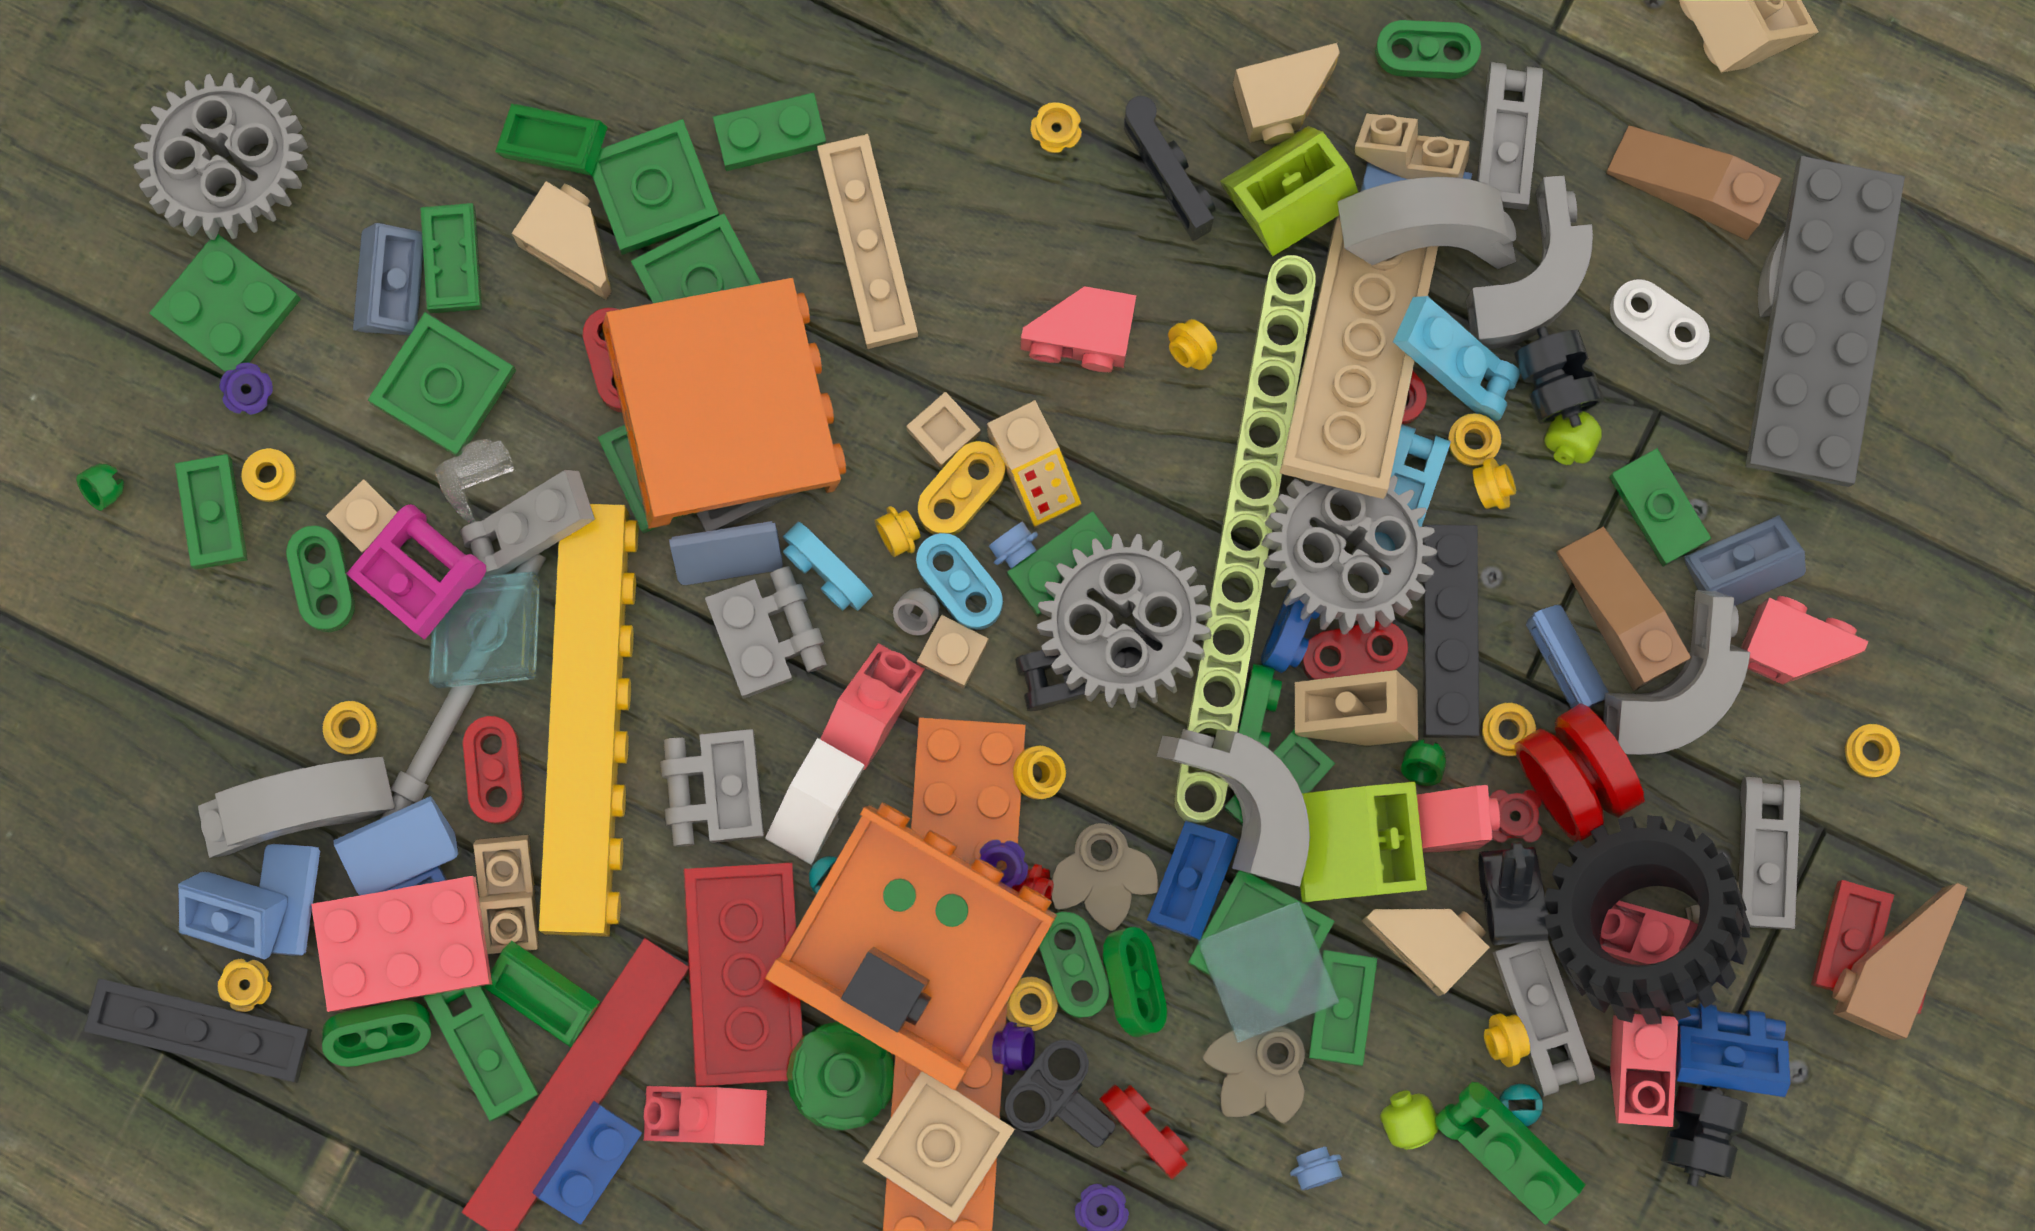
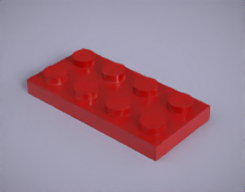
(735, 932)

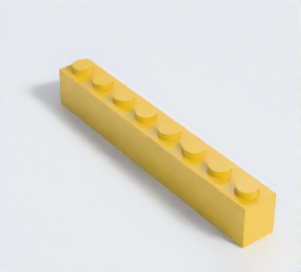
(586, 726)

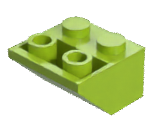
(1291, 188)
(1363, 842)

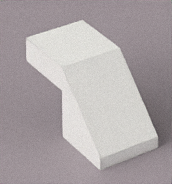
(814, 801)

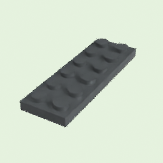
(1825, 321)

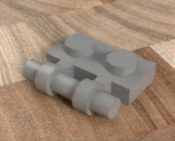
(749, 636)
(730, 787)

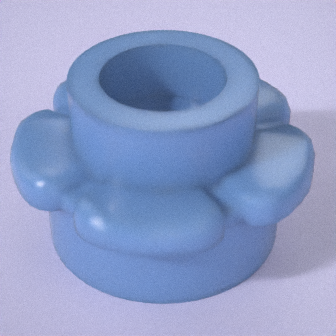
(1014, 545)
(1316, 1168)

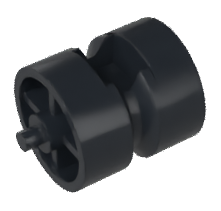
(1559, 377)
(1704, 1133)

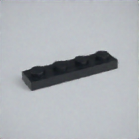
(1451, 635)
(197, 1030)

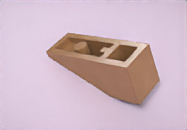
(1695, 179)
(1623, 609)
(1892, 977)

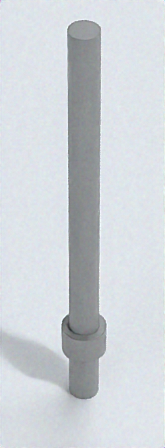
(411, 786)

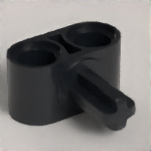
(1513, 895)
(1061, 1098)

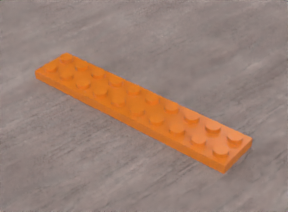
(969, 798)

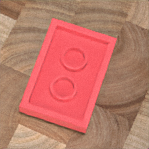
(401, 944)

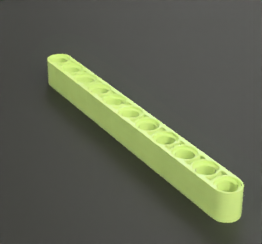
(1243, 511)

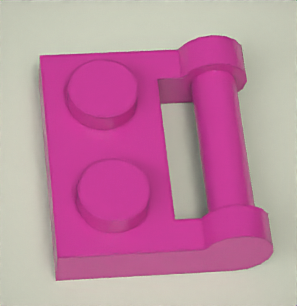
(405, 585)

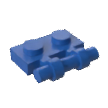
(1733, 1051)

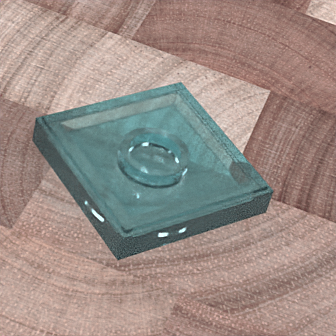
(488, 633)
(1268, 972)

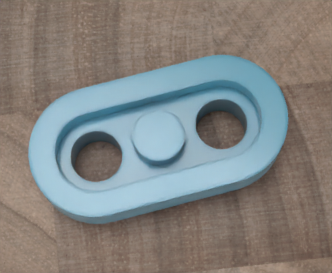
(960, 582)
(841, 583)

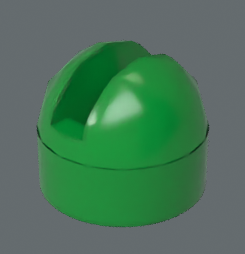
(99, 485)
(1422, 773)

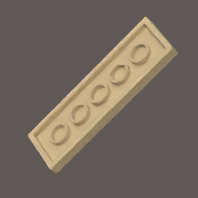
(1352, 371)

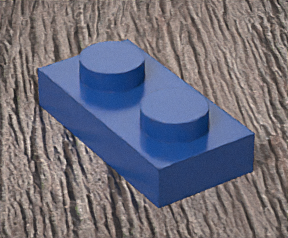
(1192, 880)
(587, 1162)

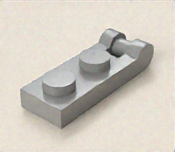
(1510, 133)
(530, 523)
(1769, 853)
(1546, 1012)

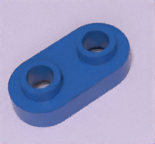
(1286, 640)

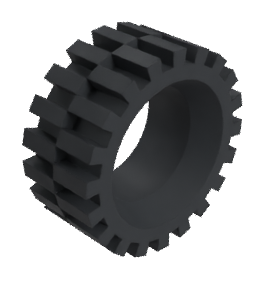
(1635, 861)

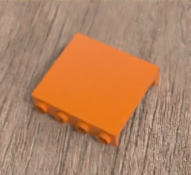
(722, 399)
(967, 965)

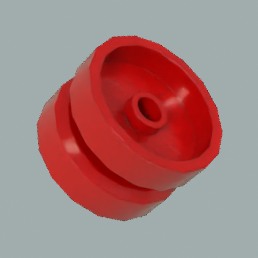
(1579, 772)

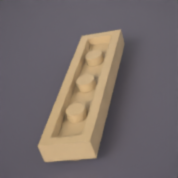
(867, 241)

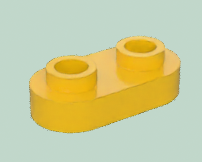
(960, 490)

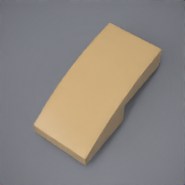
(1398, 149)
(506, 892)

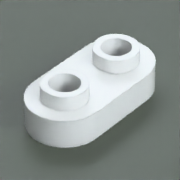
(1657, 326)

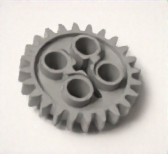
(191, 191)
(1326, 585)
(1093, 655)

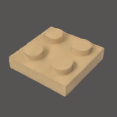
(938, 1146)

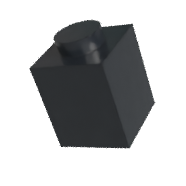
(887, 991)

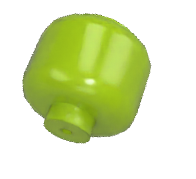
(1575, 443)
(1409, 1120)

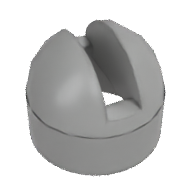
(910, 622)

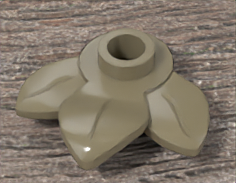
(1106, 884)
(1256, 1081)

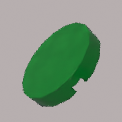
(839, 1077)

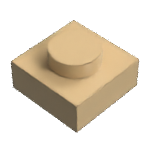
(943, 429)
(361, 515)
(952, 651)

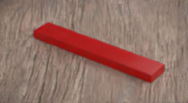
(579, 1080)

